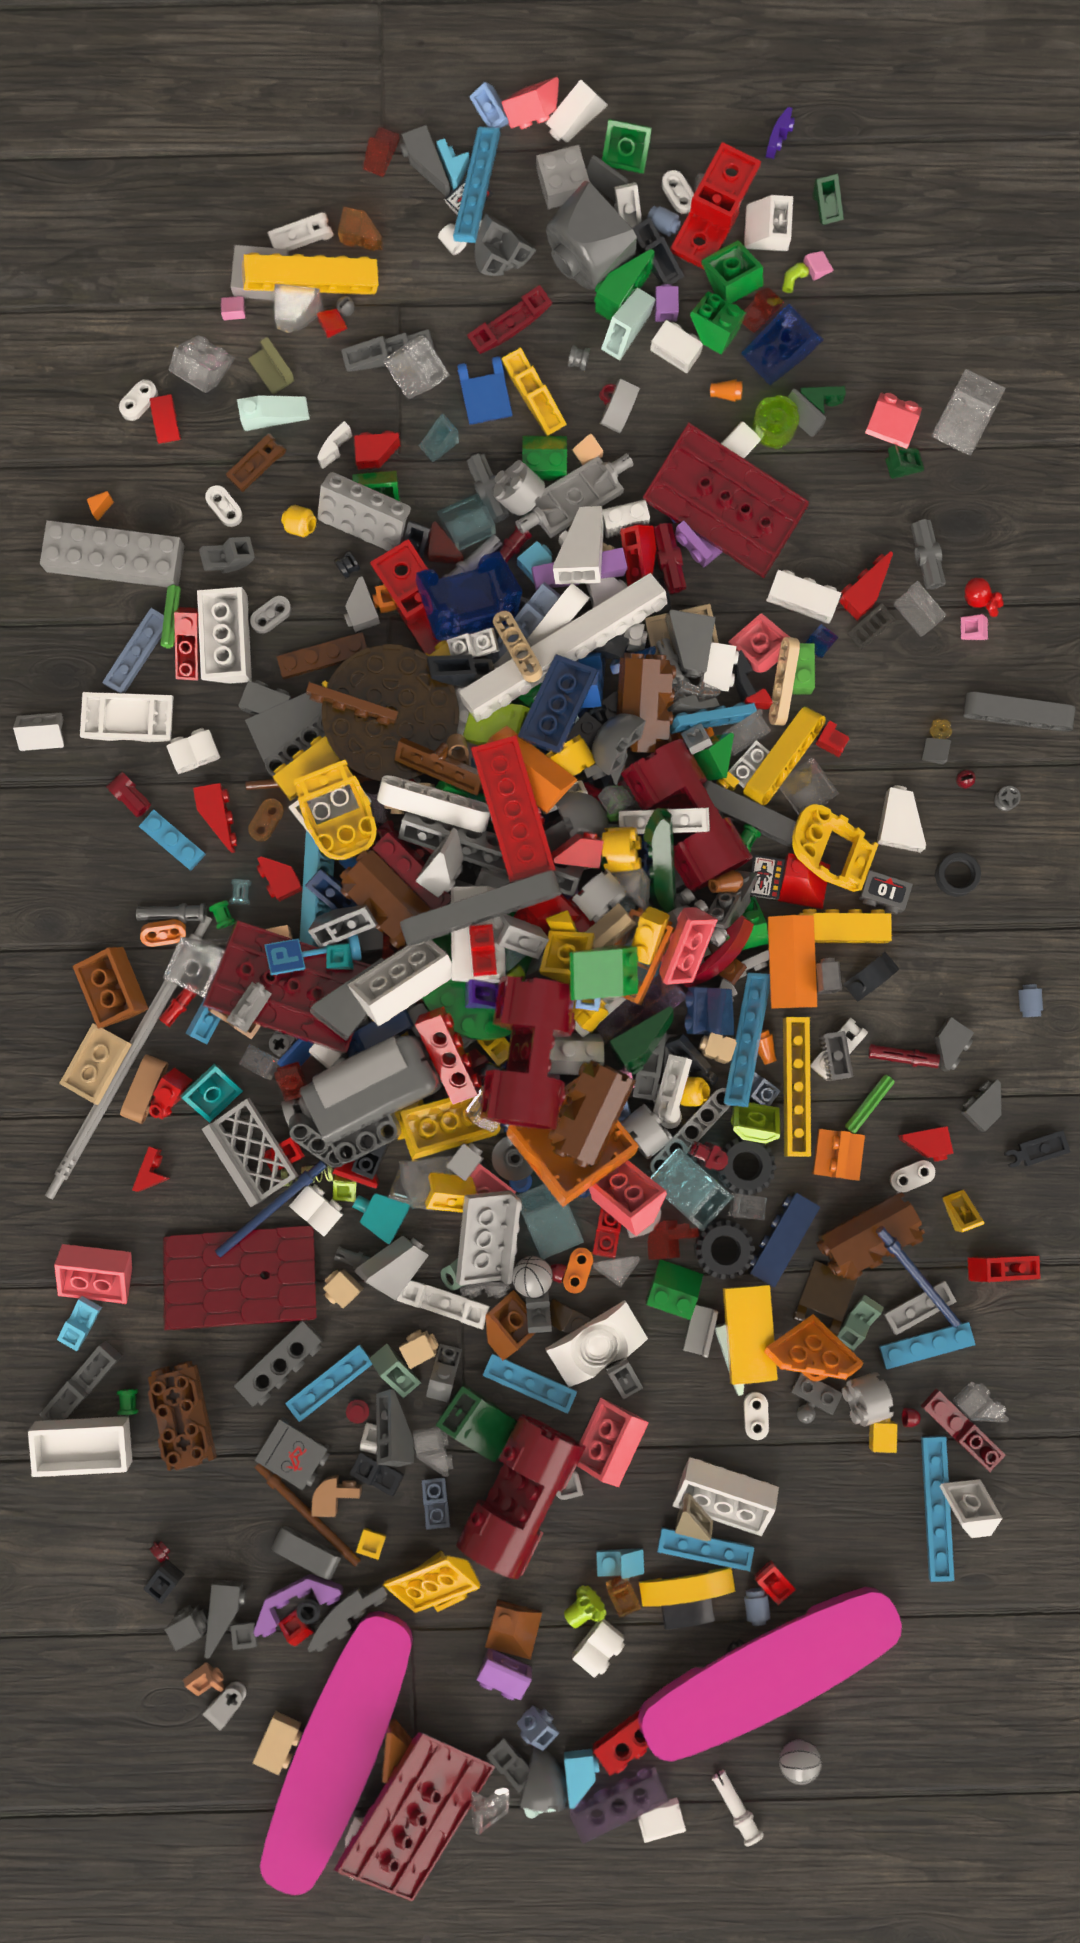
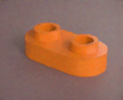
(163, 932)
(578, 1270)

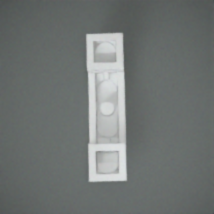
(444, 1303)

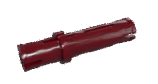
(904, 1056)

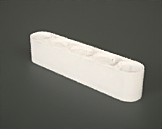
(560, 614)
(433, 803)

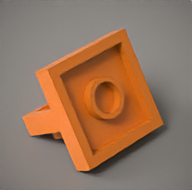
(838, 1154)

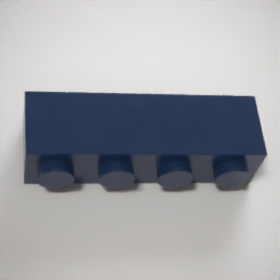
(783, 1239)

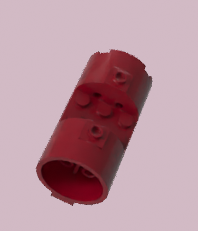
(675, 781)
(536, 1014)
(507, 1525)

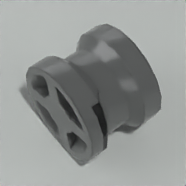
(579, 357)
(1011, 794)

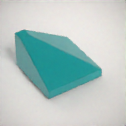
(339, 957)

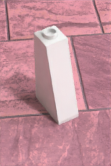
(582, 549)

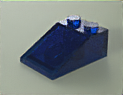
(782, 344)

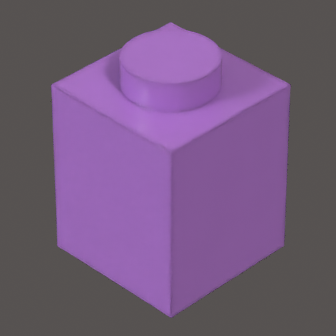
(666, 303)

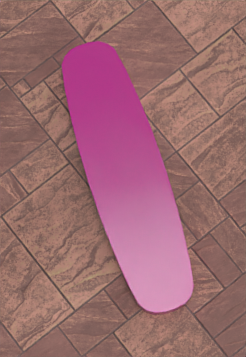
(769, 1674)
(336, 1753)

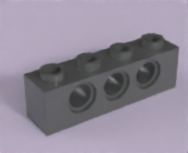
(249, 1385)

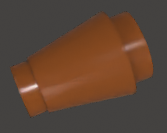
(727, 882)

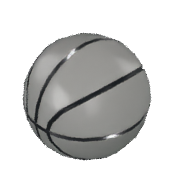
(532, 1277)
(800, 1761)

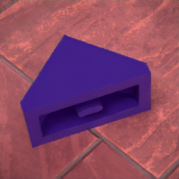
(480, 994)

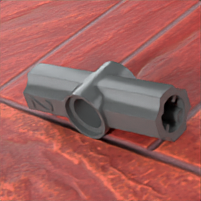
(485, 485)
(928, 554)

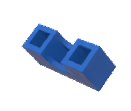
(595, 694)

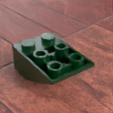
(477, 1423)

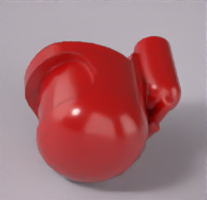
(979, 595)

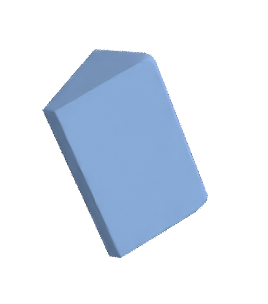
(489, 106)

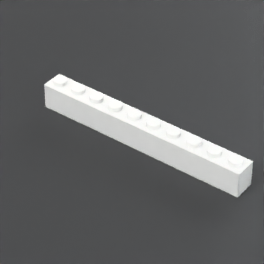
(571, 641)

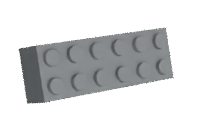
(112, 554)

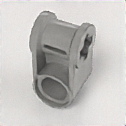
(224, 1706)

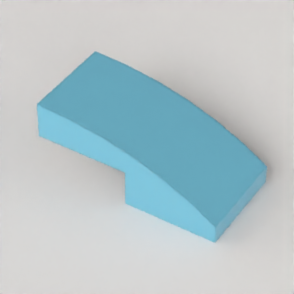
(79, 1323)

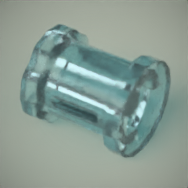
(237, 884)

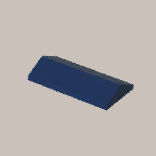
(557, 704)

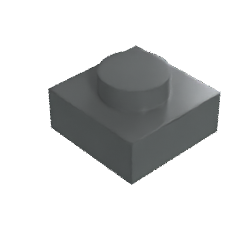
(243, 1635)

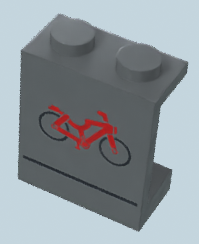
(292, 1454)

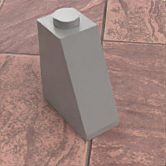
(393, 1266)

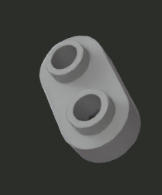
(269, 613)

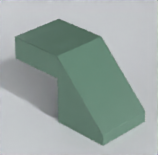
(858, 1321)

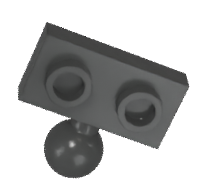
(816, 1394)

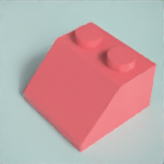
(532, 103)
(893, 419)

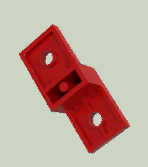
(715, 204)
(405, 591)

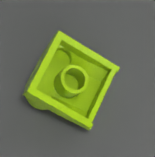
(756, 1122)

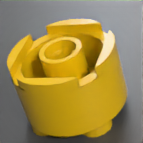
(574, 756)
(621, 849)

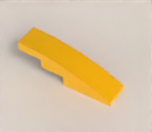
(533, 392)

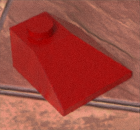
(801, 885)
(539, 912)

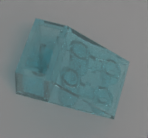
(691, 1189)
(548, 1222)

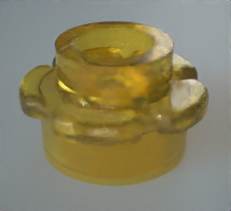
(945, 724)

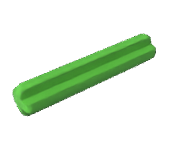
(171, 606)
(869, 1104)

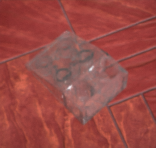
(968, 412)

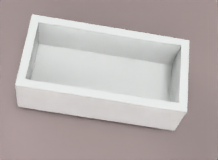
(80, 1446)

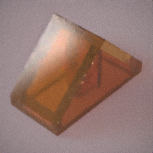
(623, 1596)

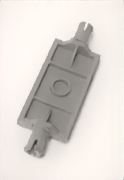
(587, 486)

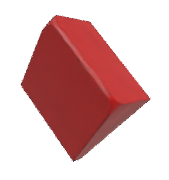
(331, 322)
(760, 699)
(294, 1629)

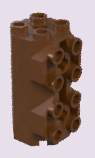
(645, 692)
(384, 893)
(592, 1113)
(858, 1246)
(181, 1416)

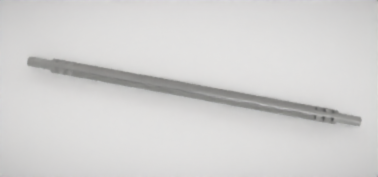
(97, 1111)

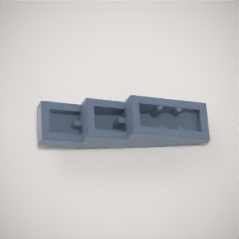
(529, 616)

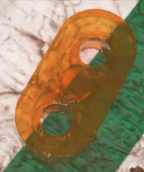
(264, 819)

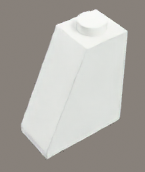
(575, 112)
(900, 821)

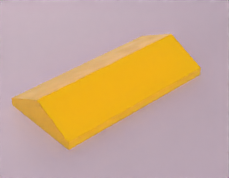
(433, 1583)

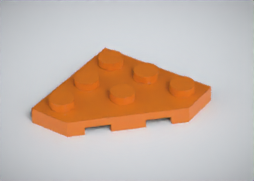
(813, 1350)

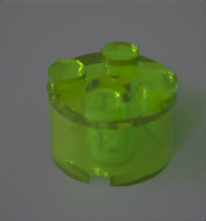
(776, 409)

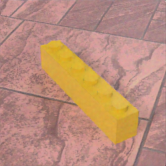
(320, 272)
(796, 1086)

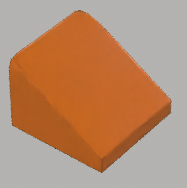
(100, 504)

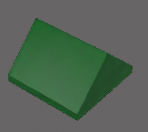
(626, 145)
(716, 758)

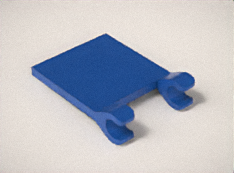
(485, 396)

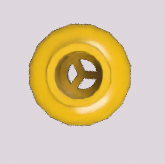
(299, 521)
(695, 1092)

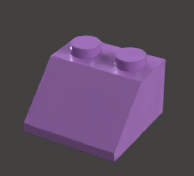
(504, 1674)

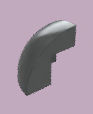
(500, 248)
(614, 739)
(582, 813)
(544, 1783)

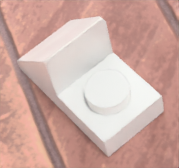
(628, 203)

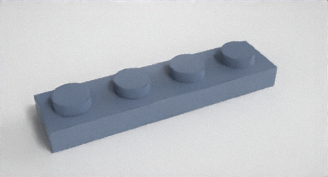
(135, 652)

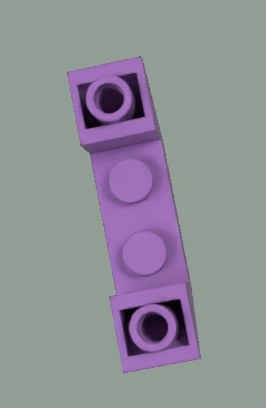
(324, 1591)

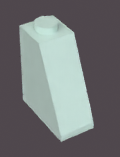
(627, 323)

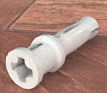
(742, 1817)

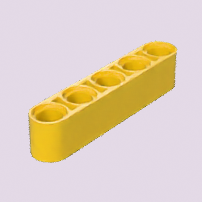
(784, 756)

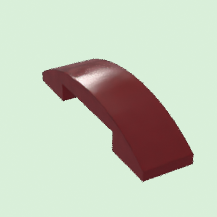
(511, 322)
(724, 956)

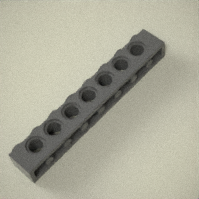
(477, 847)

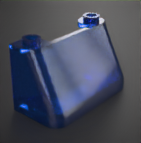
(469, 599)

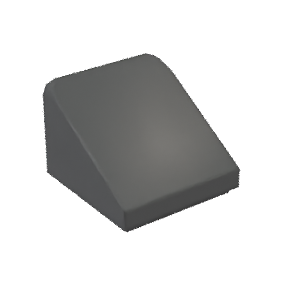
(936, 750)

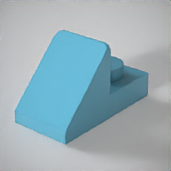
(454, 166)
(620, 1562)

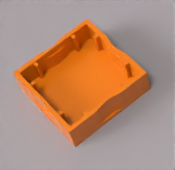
(561, 1174)

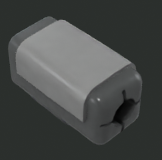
(367, 1090)

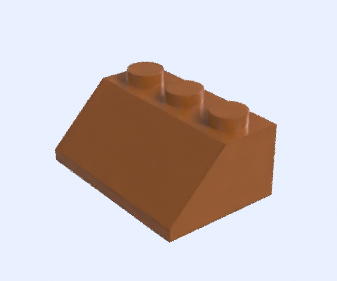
(110, 987)

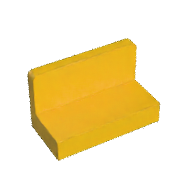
(448, 1192)

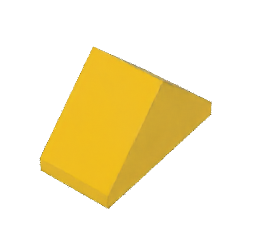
(962, 1211)

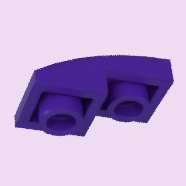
(780, 131)

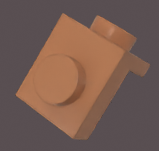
(203, 1679)

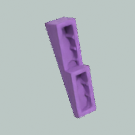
(613, 565)

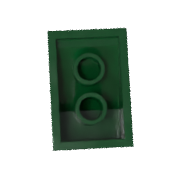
(637, 1044)

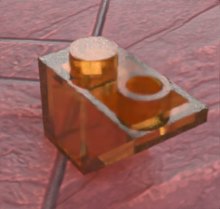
(358, 230)

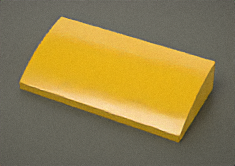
(440, 1127)
(749, 1333)

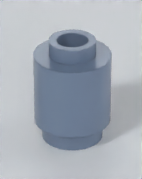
(664, 220)
(1030, 1001)
(757, 1606)

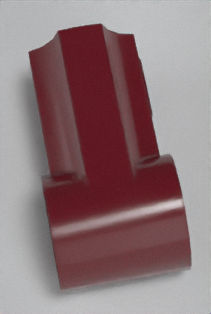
(126, 792)

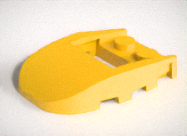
(347, 833)
(811, 838)

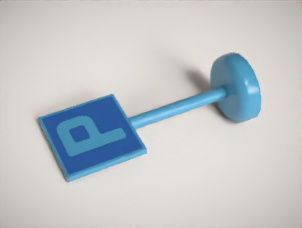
(288, 957)

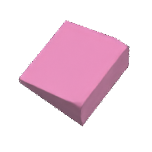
(817, 264)
(233, 308)
(974, 627)

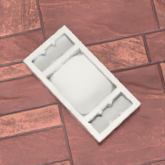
(126, 717)
(597, 1344)

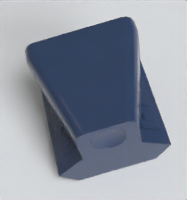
(709, 1011)

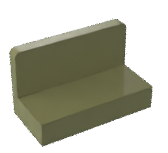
(271, 367)

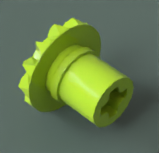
(586, 1607)

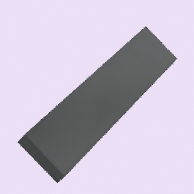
(82, 1383)

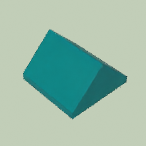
(211, 1092)

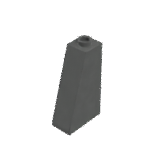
(281, 723)
(341, 1008)

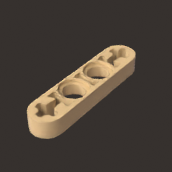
(519, 645)
(784, 681)

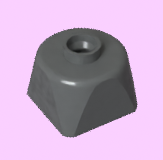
(589, 237)

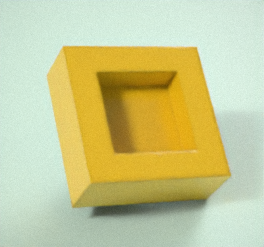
(729, 783)
(371, 1543)

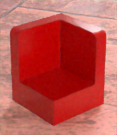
(832, 739)

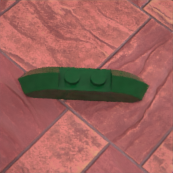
(661, 848)

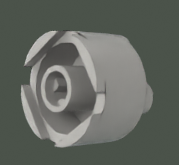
(518, 488)
(599, 895)
(646, 1131)
(868, 1399)

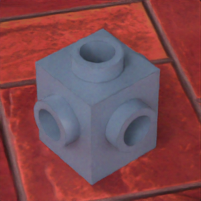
(537, 1727)

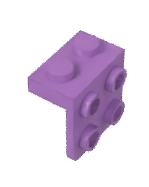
(699, 548)

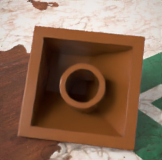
(507, 1325)
(513, 1629)
(396, 1745)

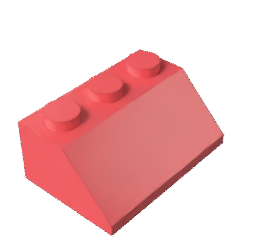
(687, 946)
(629, 1197)
(93, 1273)
(610, 1442)

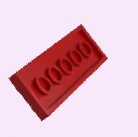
(513, 809)

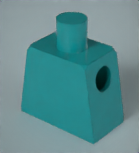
(382, 1215)

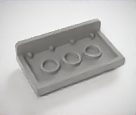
(362, 511)
(488, 1237)

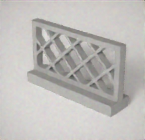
(233, 1158)

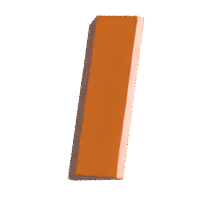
(546, 777)
(792, 961)

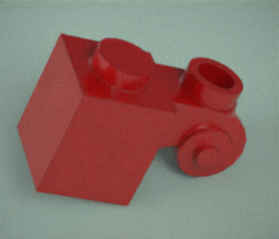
(168, 1093)

